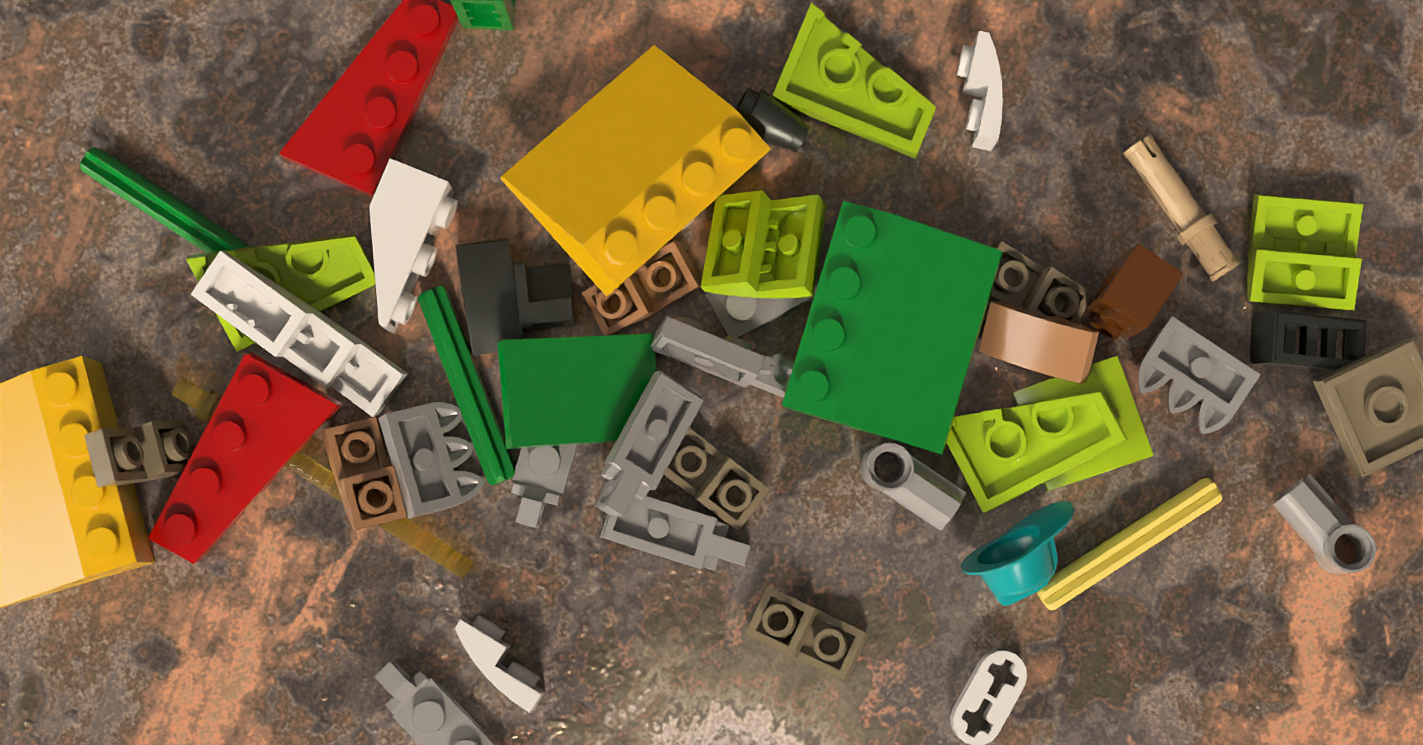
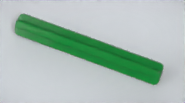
(157, 202)
(467, 385)

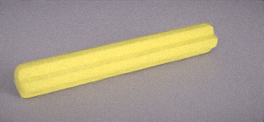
(1130, 543)

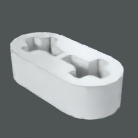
(1000, 703)

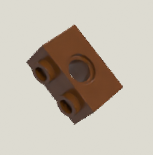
(1132, 293)

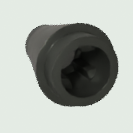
(772, 120)

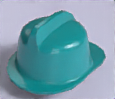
(1023, 556)

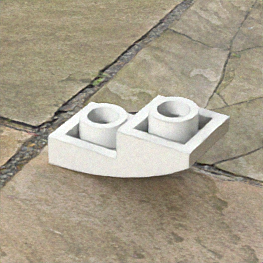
(982, 79)
(487, 650)

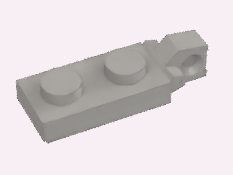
(725, 358)
(647, 442)
(541, 479)
(675, 534)
(428, 710)

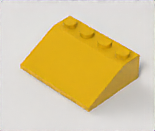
(634, 167)
(52, 514)

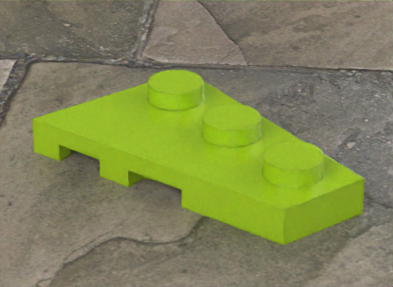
(849, 89)
(312, 269)
(1030, 444)

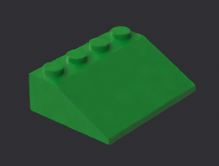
(892, 327)

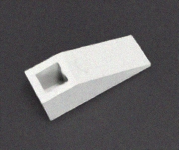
(404, 224)

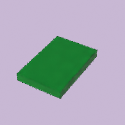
(572, 387)

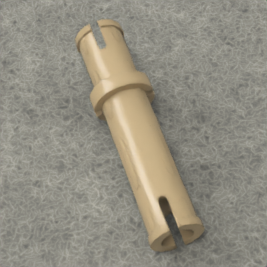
(1187, 216)

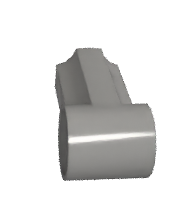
(915, 486)
(1321, 523)

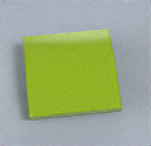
(764, 246)
(1304, 251)
(1110, 379)

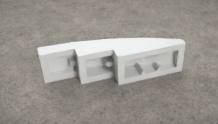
(298, 333)

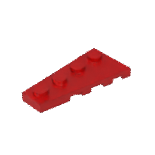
(375, 98)
(247, 442)

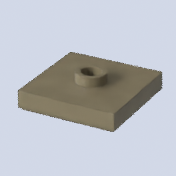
(1377, 406)

